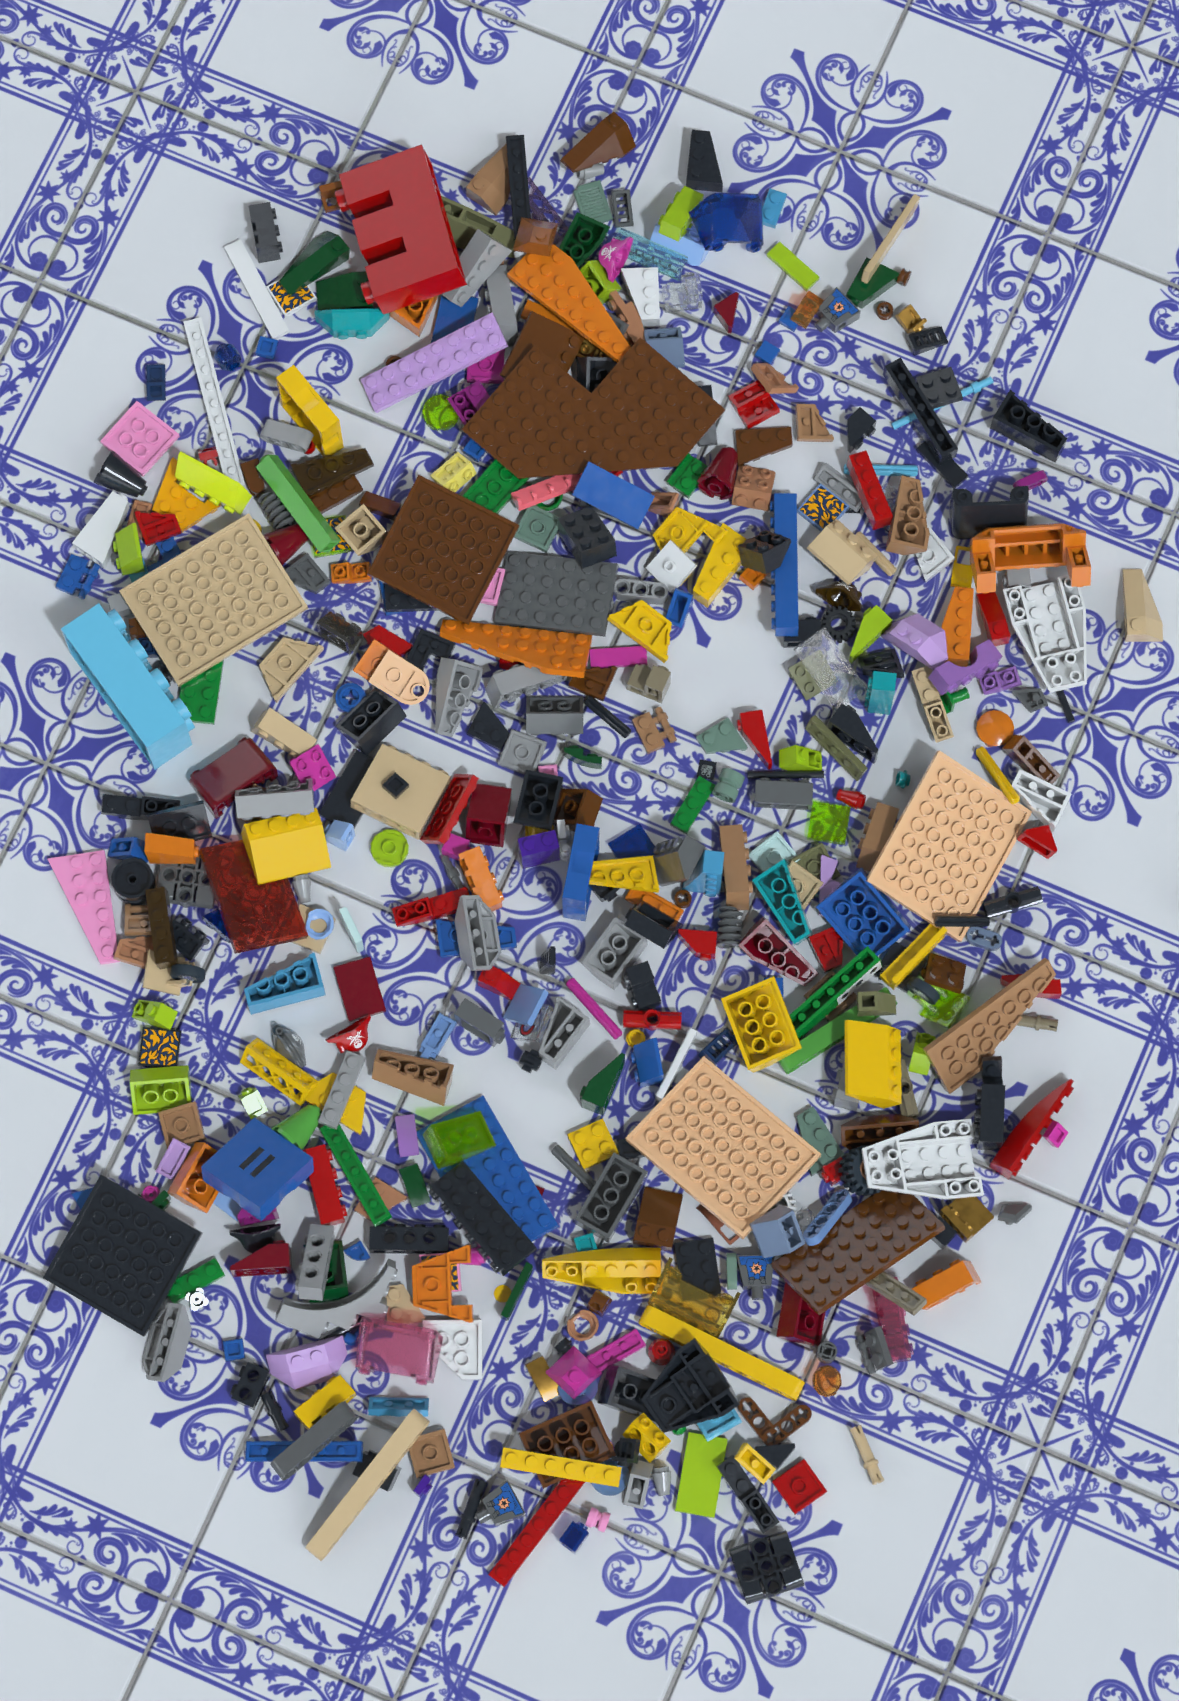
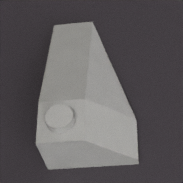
(453, 692)

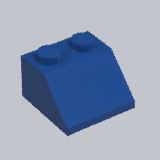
(648, 1063)

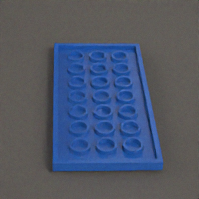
(502, 1175)

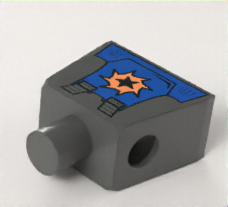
(836, 312)
(755, 1273)
(501, 1506)

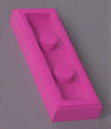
(618, 657)
(617, 1350)

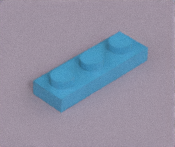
(397, 1406)

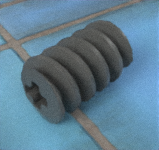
(275, 511)
(728, 927)

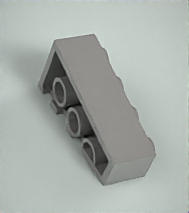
(478, 262)
(501, 303)
(517, 681)
(275, 800)

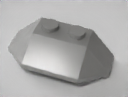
(477, 933)
(167, 1343)

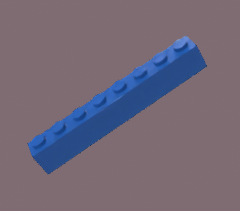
(786, 575)

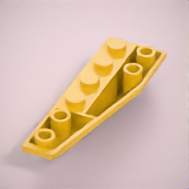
(607, 1269)

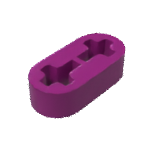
(1033, 480)

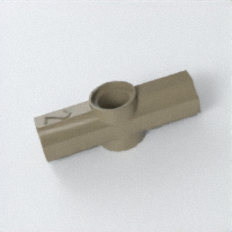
(908, 1105)

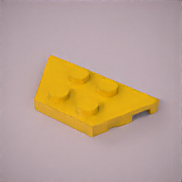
(645, 627)
(354, 1111)

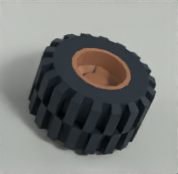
(854, 1173)

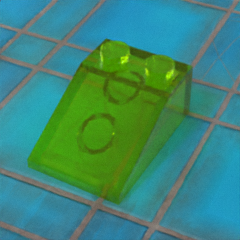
(458, 1139)

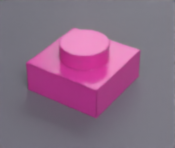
(1055, 1134)

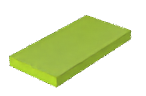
(700, 1476)

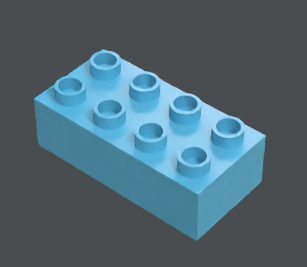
(124, 682)

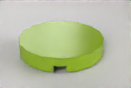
(389, 848)

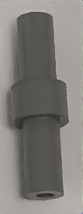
(452, 872)

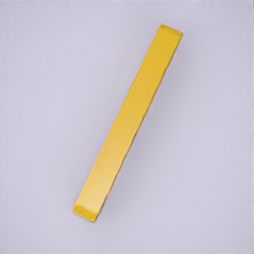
(723, 1353)

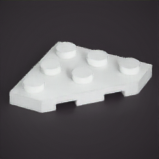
(460, 1346)

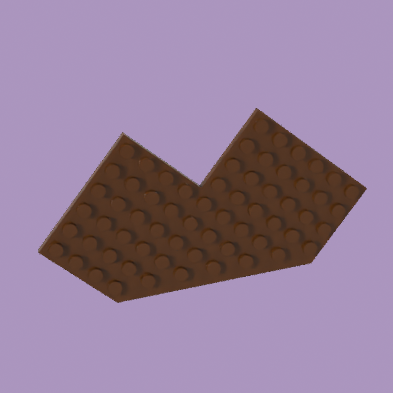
(634, 419)

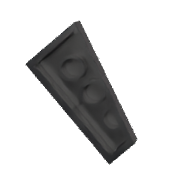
(1027, 428)

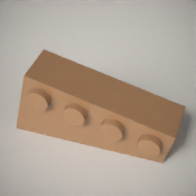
(735, 867)
(414, 1075)

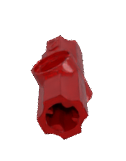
(638, 1019)

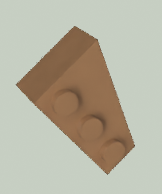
(877, 834)

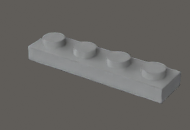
(341, 1090)

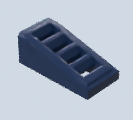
(711, 1054)

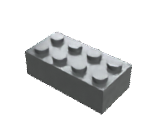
(611, 1197)

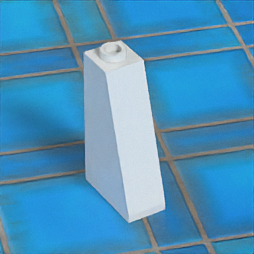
(98, 535)

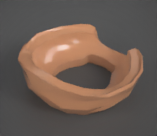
(591, 1318)

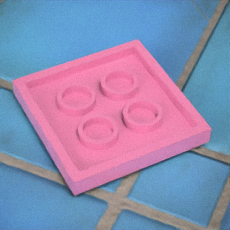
(140, 438)

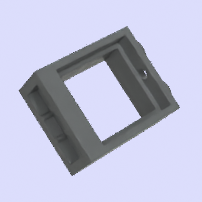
(480, 1023)

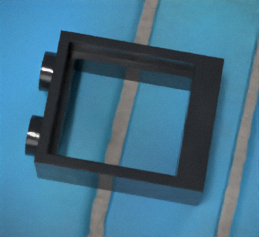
(652, 924)

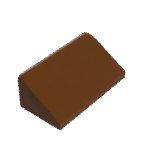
(380, 505)

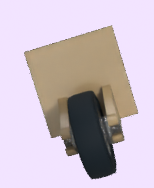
(171, 979)

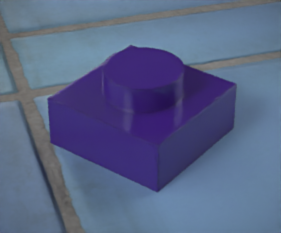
(423, 1486)

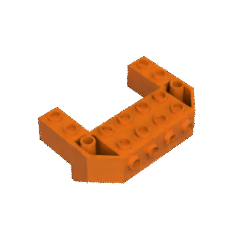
(1029, 547)

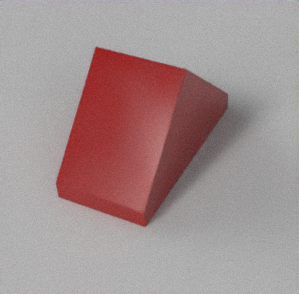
(1039, 840)

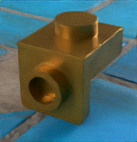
(910, 319)

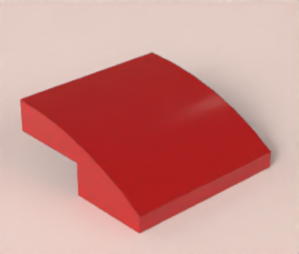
(753, 404)

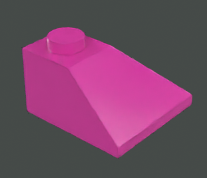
(573, 1372)

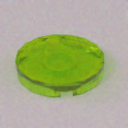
(439, 413)

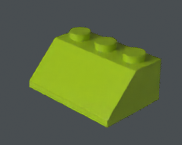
(159, 1088)

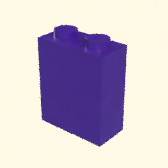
(538, 849)

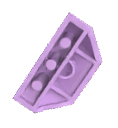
(919, 639)
(309, 1362)

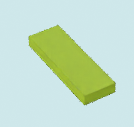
(793, 266)

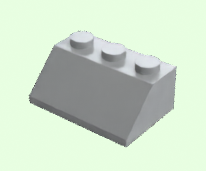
(614, 952)

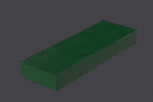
(517, 1291)

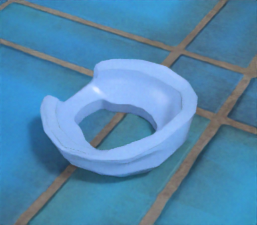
(320, 914)

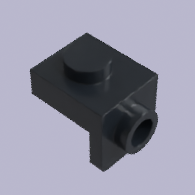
(627, 1452)

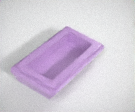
(173, 1159)

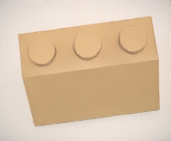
(842, 552)

